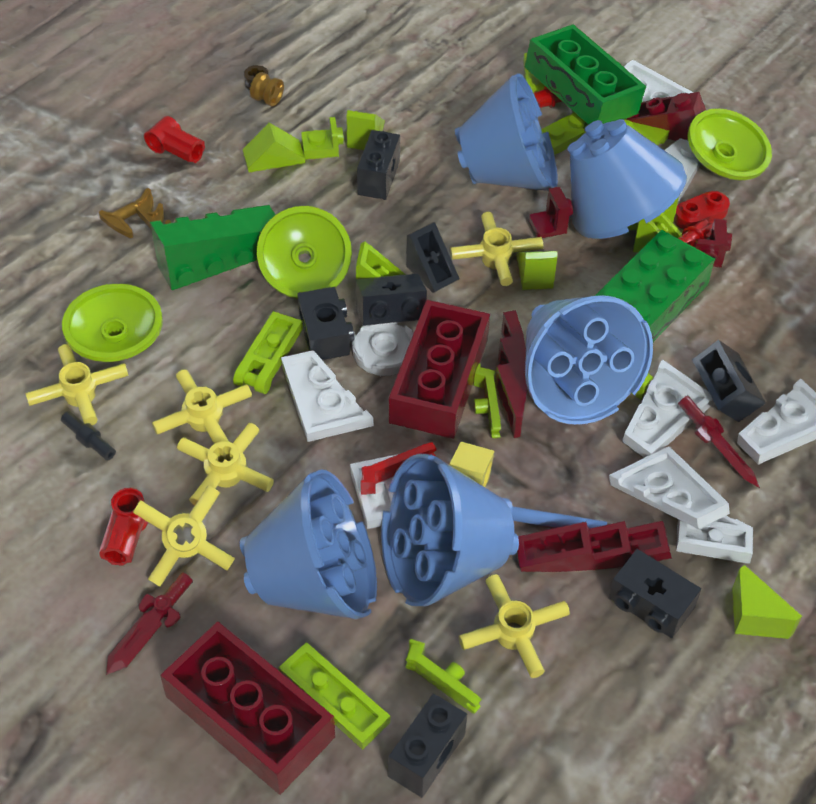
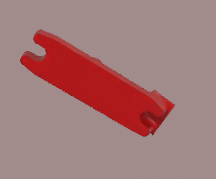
(387, 468)

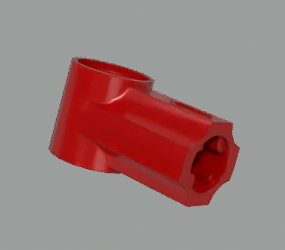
(170, 137)
(123, 528)

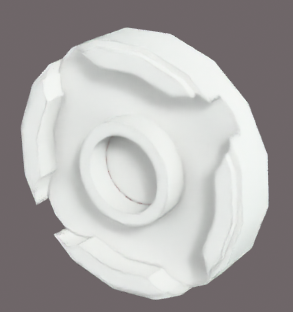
(381, 348)

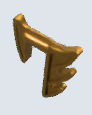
(142, 207)

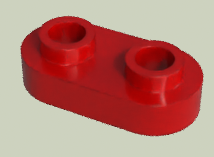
(705, 206)

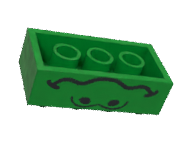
(584, 76)
(661, 280)

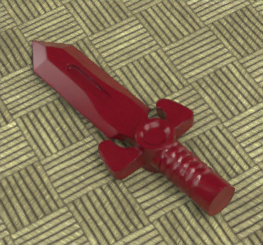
(711, 429)
(148, 623)

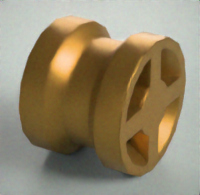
(266, 89)

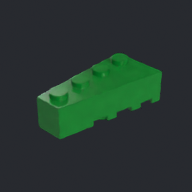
(208, 246)

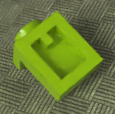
(322, 142)

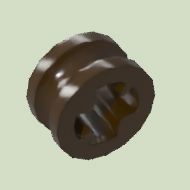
(251, 72)

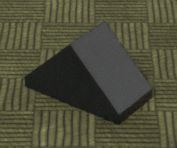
(429, 258)

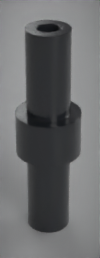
(88, 435)

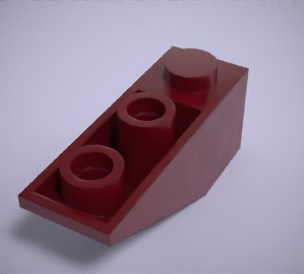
(671, 113)

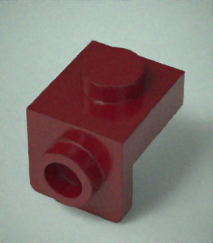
(555, 218)
(718, 242)

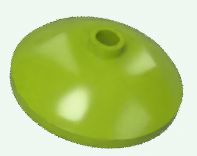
(729, 144)
(300, 232)
(112, 322)

